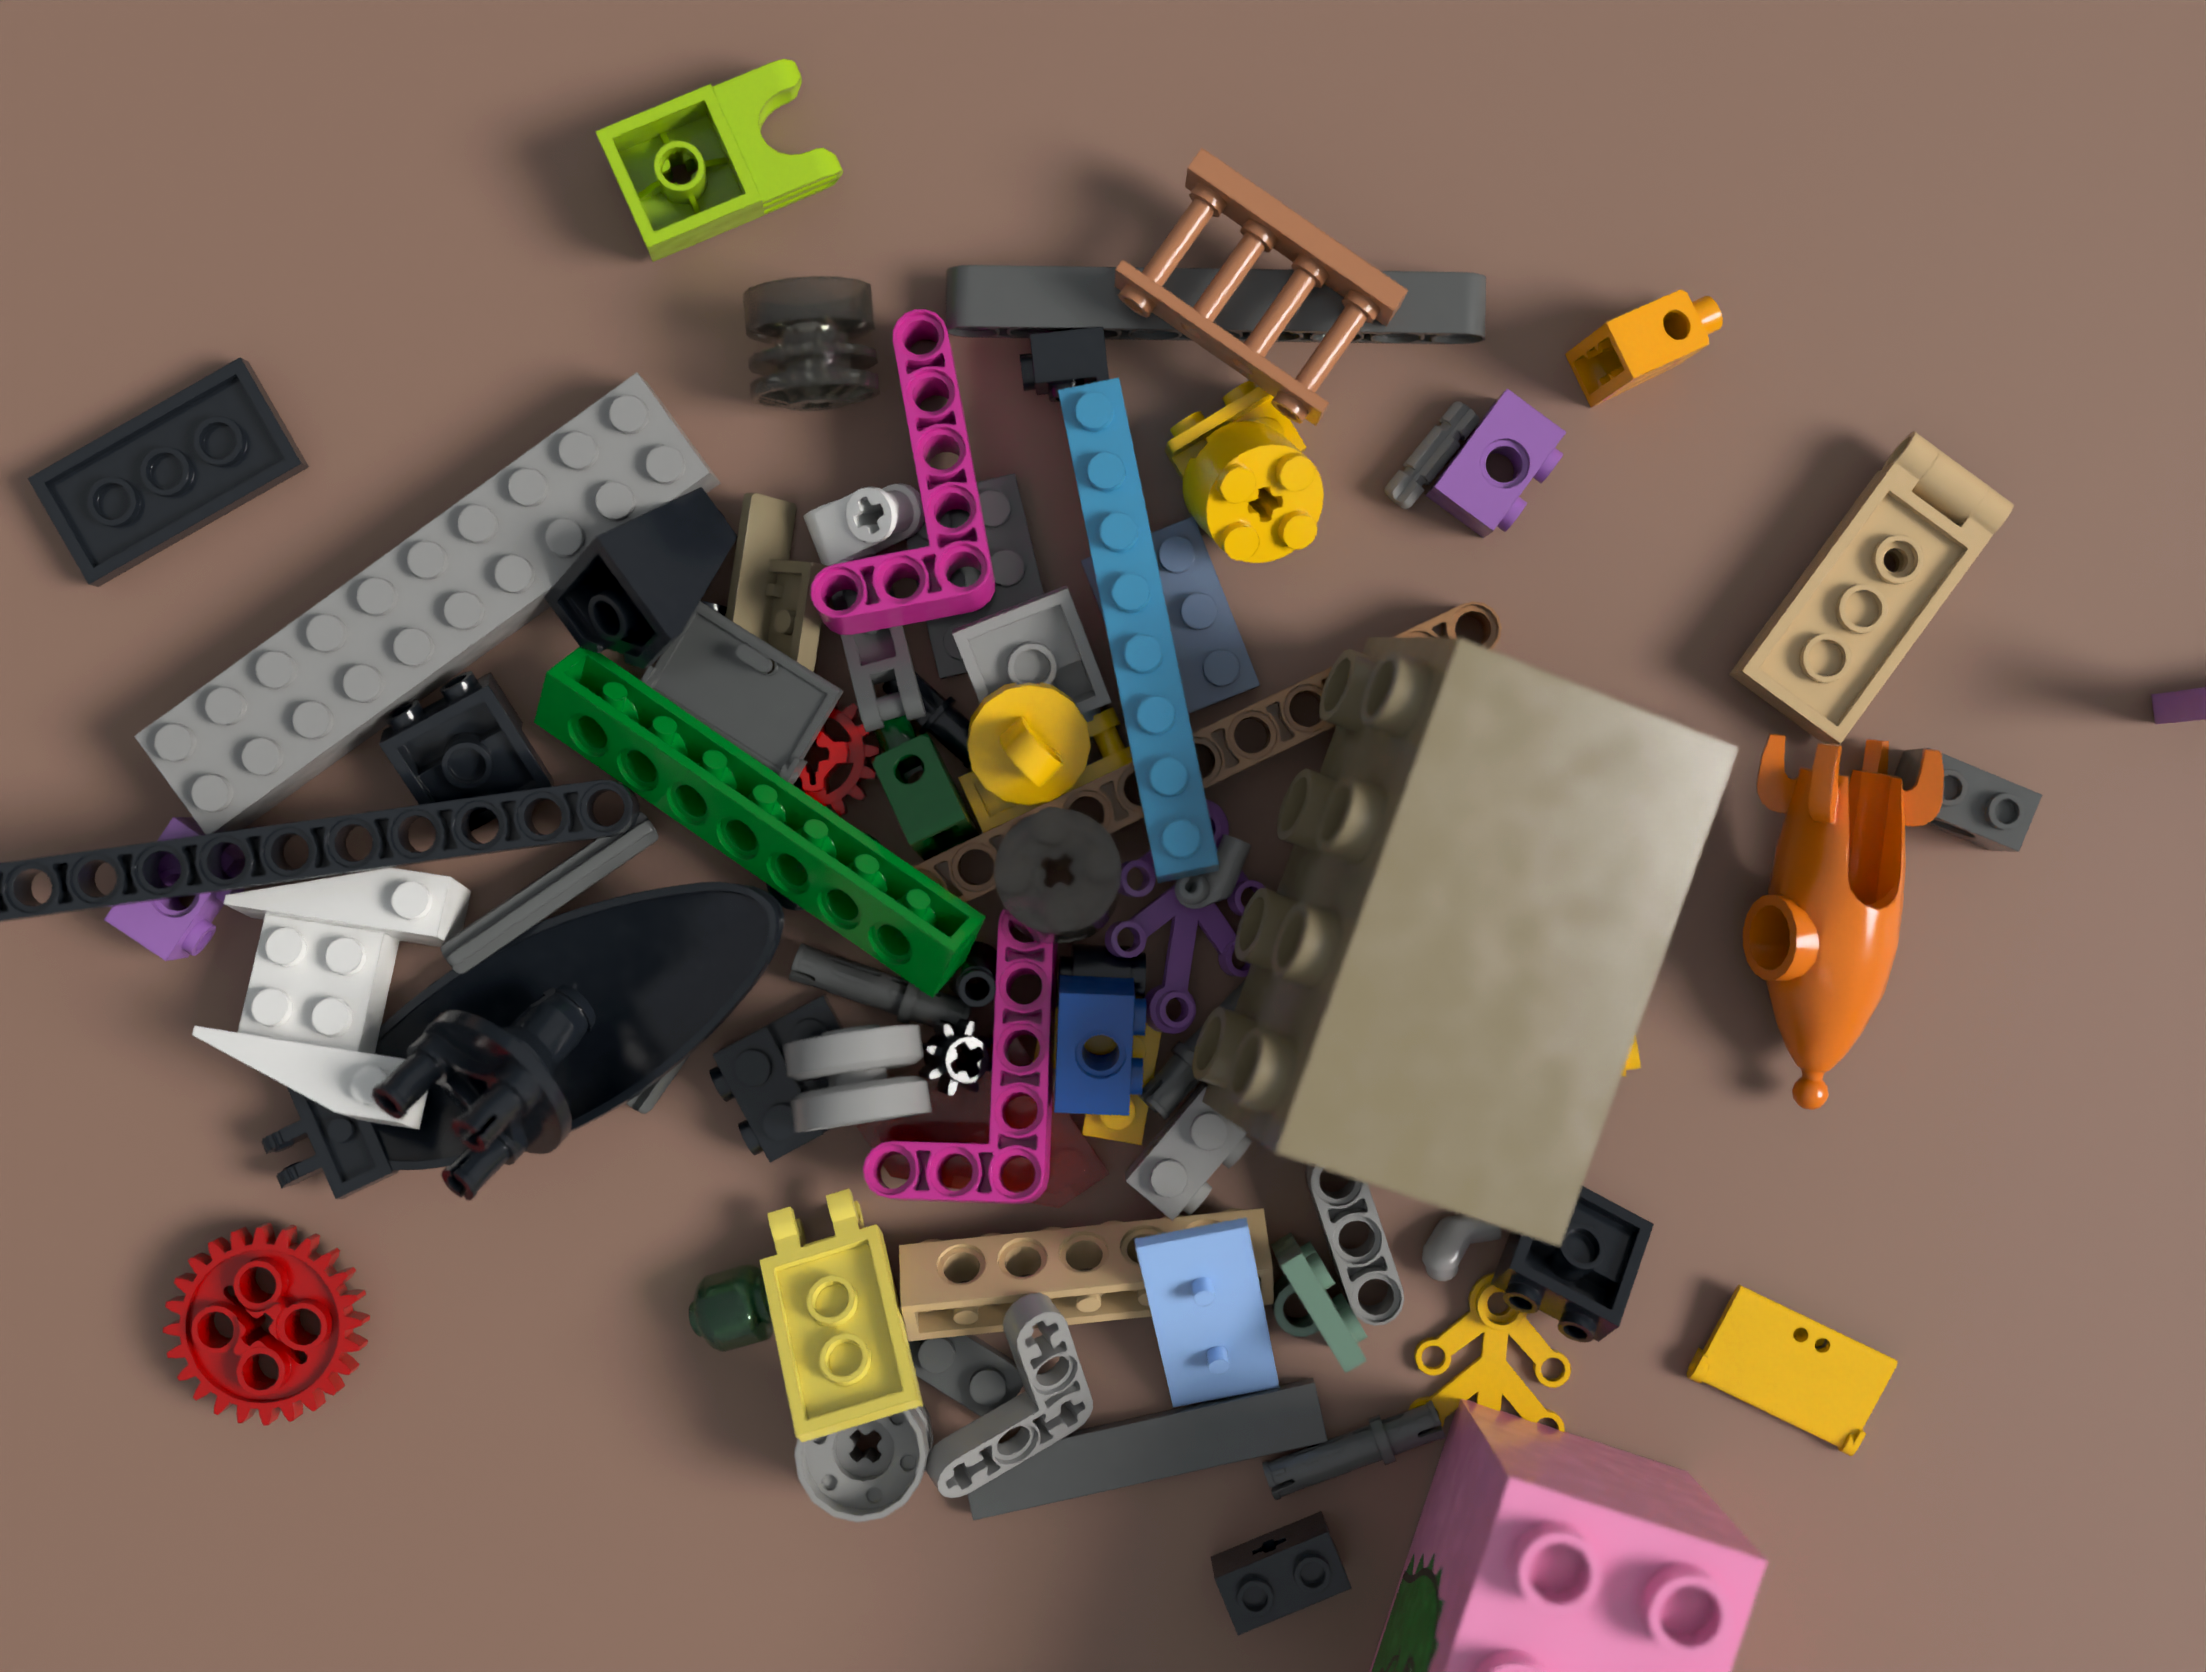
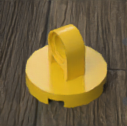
(1028, 743)

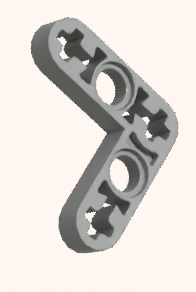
(1055, 1397)

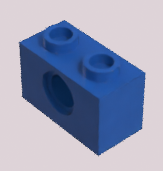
(1090, 1081)

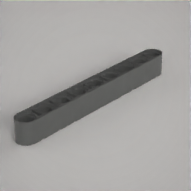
(1047, 299)

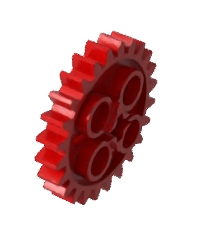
(231, 1364)

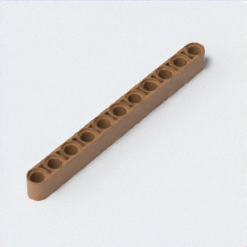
(1216, 738)

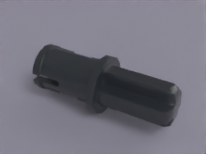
(941, 719)

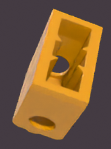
(1643, 344)

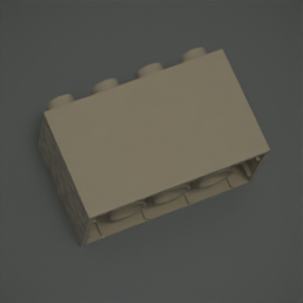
(1462, 929)

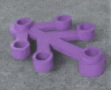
(1182, 934)

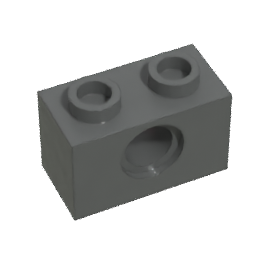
(1976, 803)

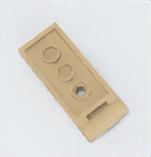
(1852, 616)

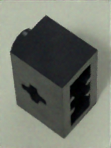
(1279, 1573)

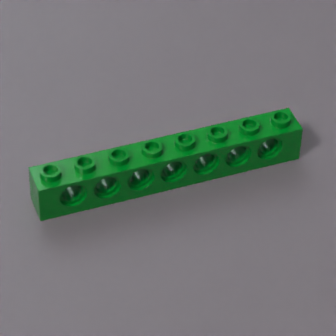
(758, 819)

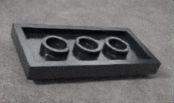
(168, 472)

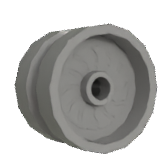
(856, 1073)

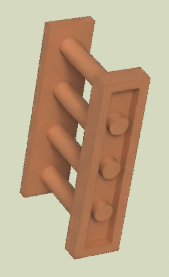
(1265, 227)

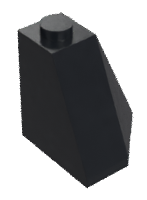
(643, 579)

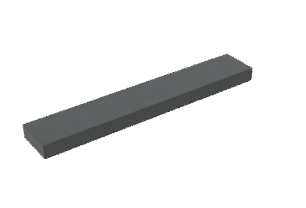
(1158, 1448)

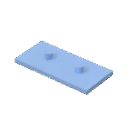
(1208, 1312)

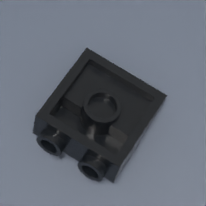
(463, 746)
(758, 1080)
(1585, 1277)

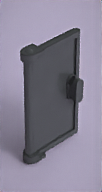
(725, 683)

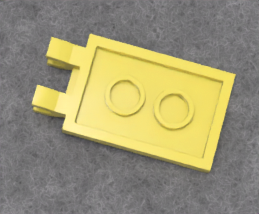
(837, 1322)

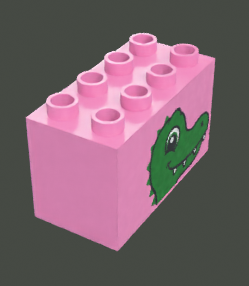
(1565, 1561)

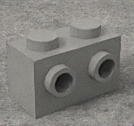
(1185, 1155)

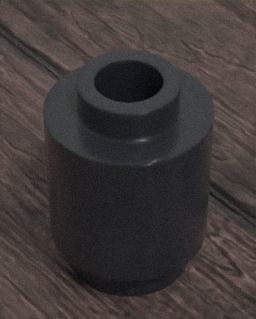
(1099, 962)

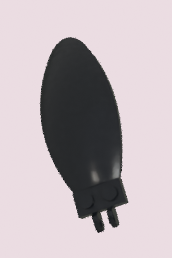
(650, 964)

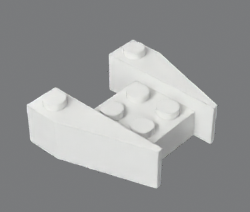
(327, 979)

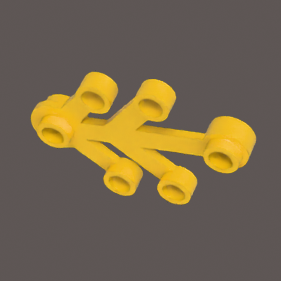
(1490, 1373)

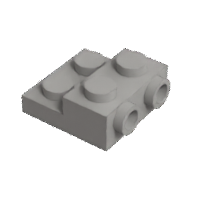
(1034, 645)

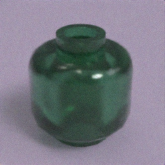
(732, 1309)

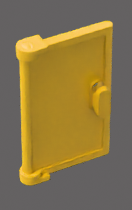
(1772, 1363)

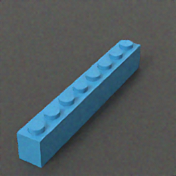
(1138, 631)

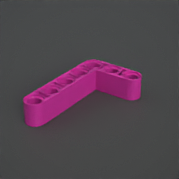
(940, 492)
(1008, 1082)

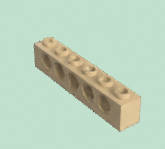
(1112, 1290)

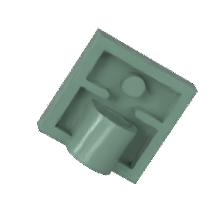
(1332, 1317)

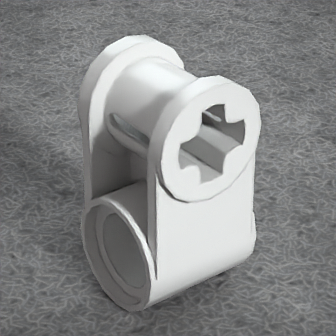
(865, 522)

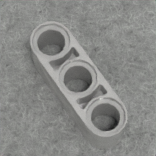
(1358, 1264)

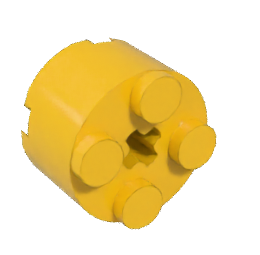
(1254, 492)

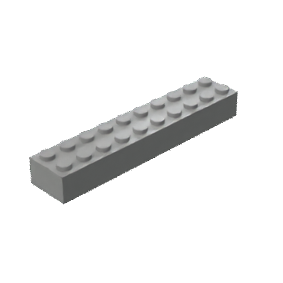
(419, 611)

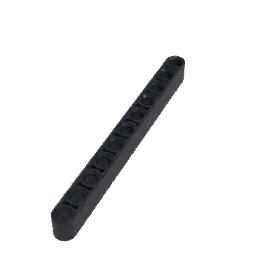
(263, 849)

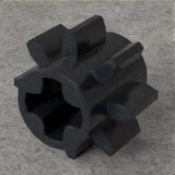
(971, 1061)

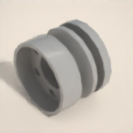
(870, 1482)

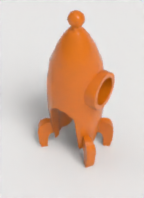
(1833, 897)

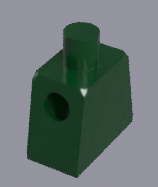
(931, 807)

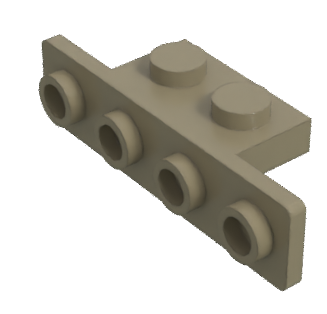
(768, 590)

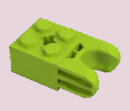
(722, 139)

